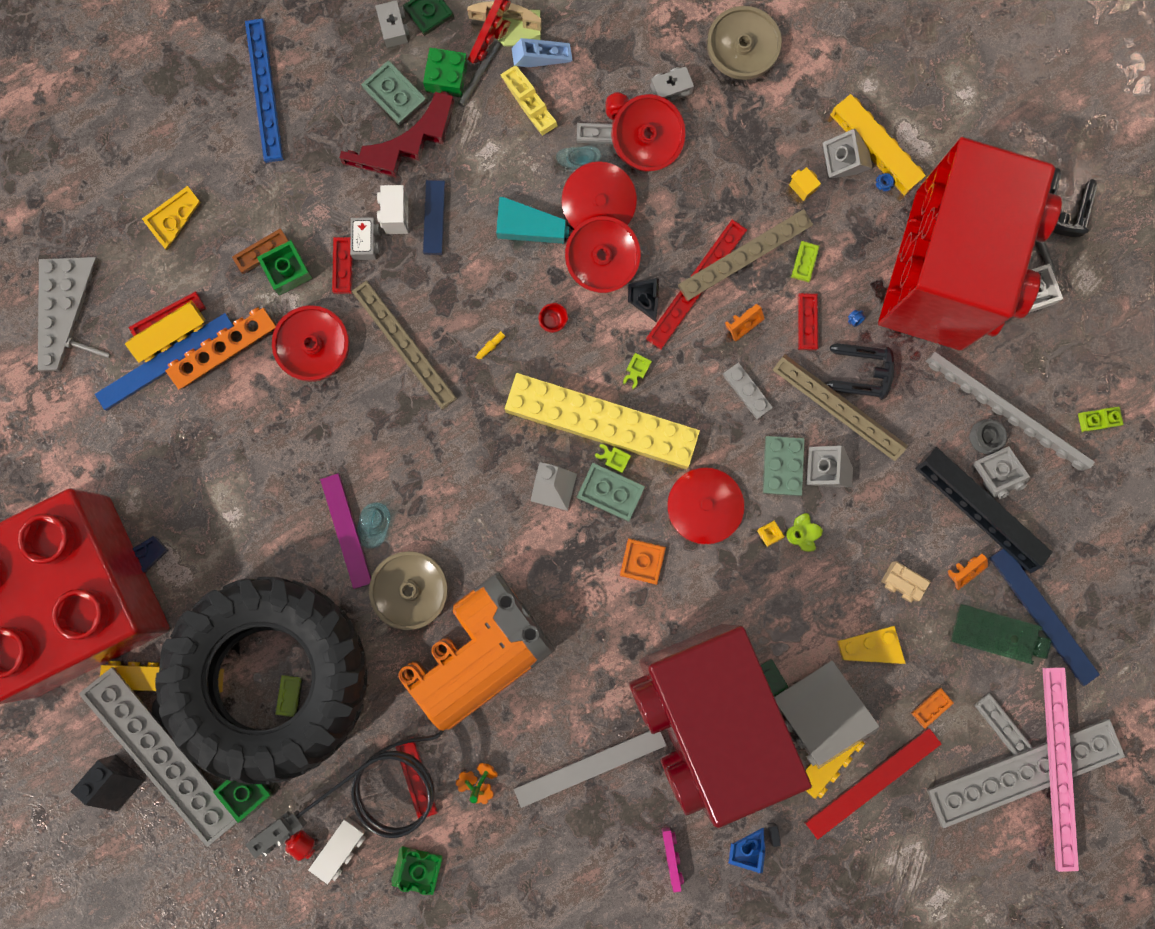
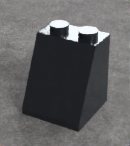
(107, 784)

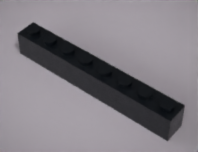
(984, 510)

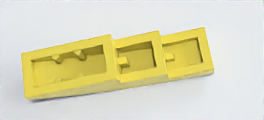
(529, 100)

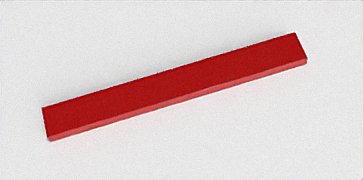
(680, 306)
(872, 783)

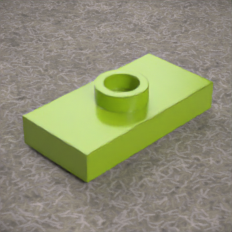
(805, 261)
(288, 696)

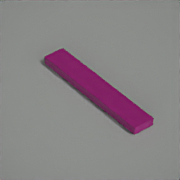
(346, 531)

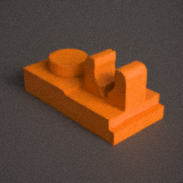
(746, 322)
(965, 575)

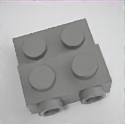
(1002, 473)

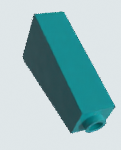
(528, 224)

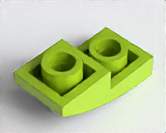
(1100, 419)

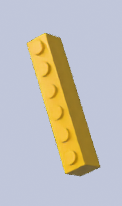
(882, 148)
(143, 677)

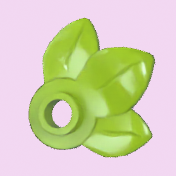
(807, 532)

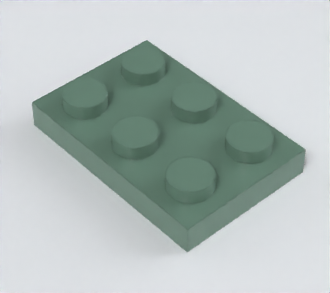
(394, 93)
(783, 466)
(610, 492)

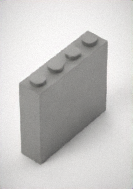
(825, 715)

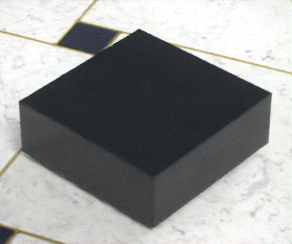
(774, 834)

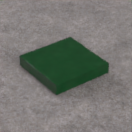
(428, 14)

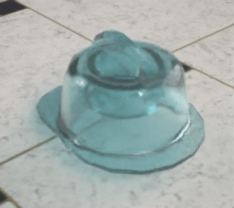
(578, 156)
(373, 525)

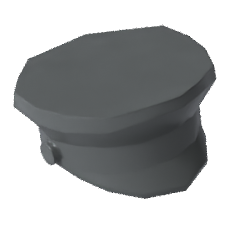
(988, 436)

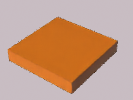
(642, 561)

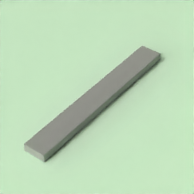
(588, 767)

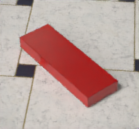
(342, 266)
(807, 321)

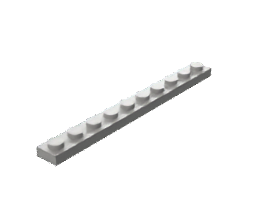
(1006, 409)

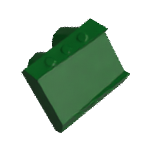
(416, 871)

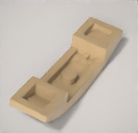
(530, 20)

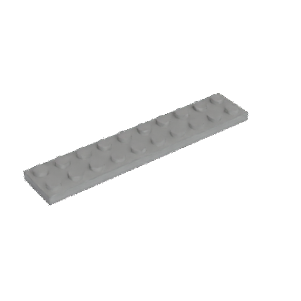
(158, 755)
(1020, 775)

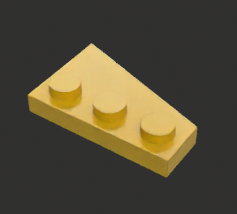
(171, 216)
(873, 647)

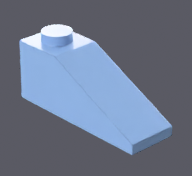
(540, 53)

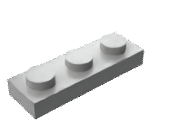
(747, 391)

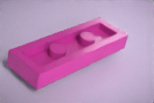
(672, 859)

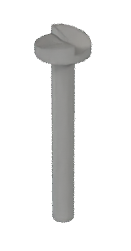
(71, 342)

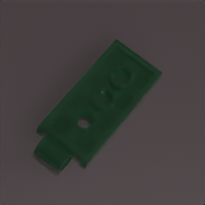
(994, 632)

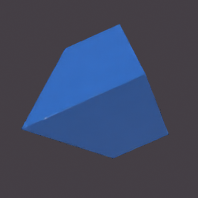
(749, 852)

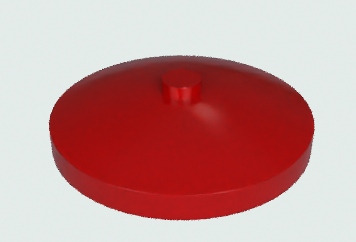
(648, 132)
(598, 191)
(602, 254)
(310, 343)
(705, 506)

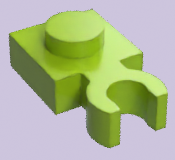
(637, 368)
(616, 459)

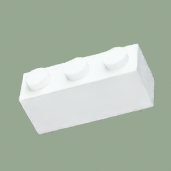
(338, 850)

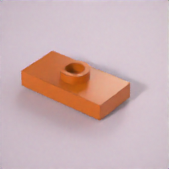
(932, 708)

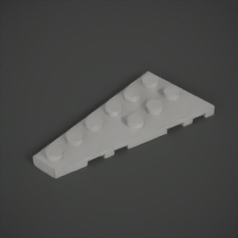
(59, 305)

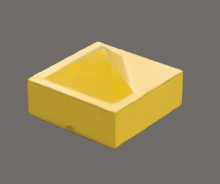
(770, 533)

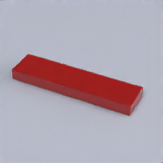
(152, 319)
(414, 781)

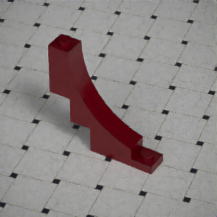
(386, 156)

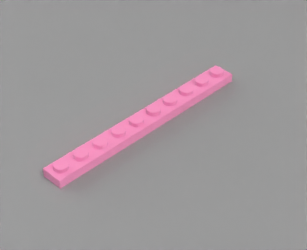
(1060, 769)

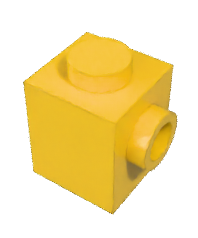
(804, 183)

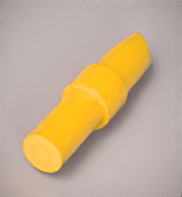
(490, 345)

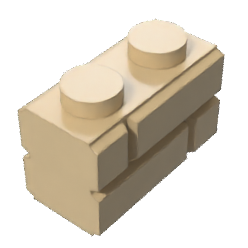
(905, 581)

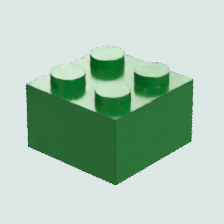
(445, 72)
(284, 267)
(241, 798)

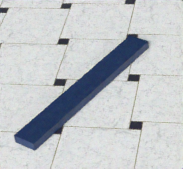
(1044, 617)

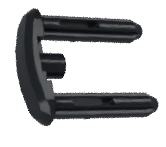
(1080, 227)
(885, 373)

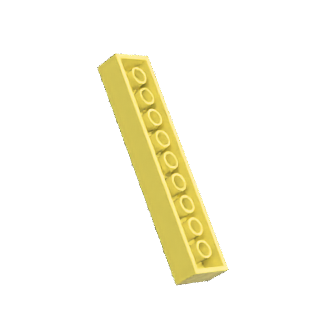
(602, 421)

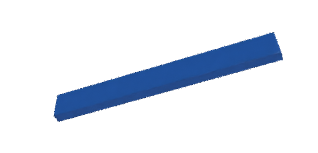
(264, 90)
(156, 367)

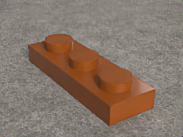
(248, 259)

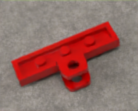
(492, 28)

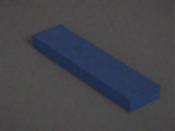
(434, 217)

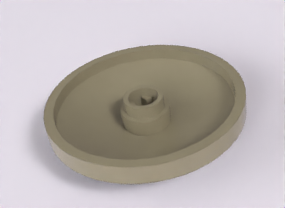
(744, 42)
(408, 590)

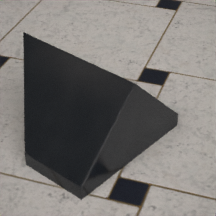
(645, 296)

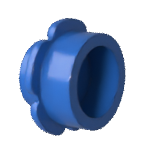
(888, 179)
(856, 318)

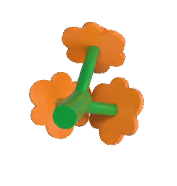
(481, 792)

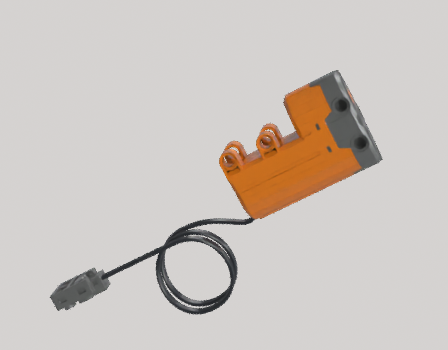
(501, 650)

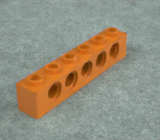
(176, 367)

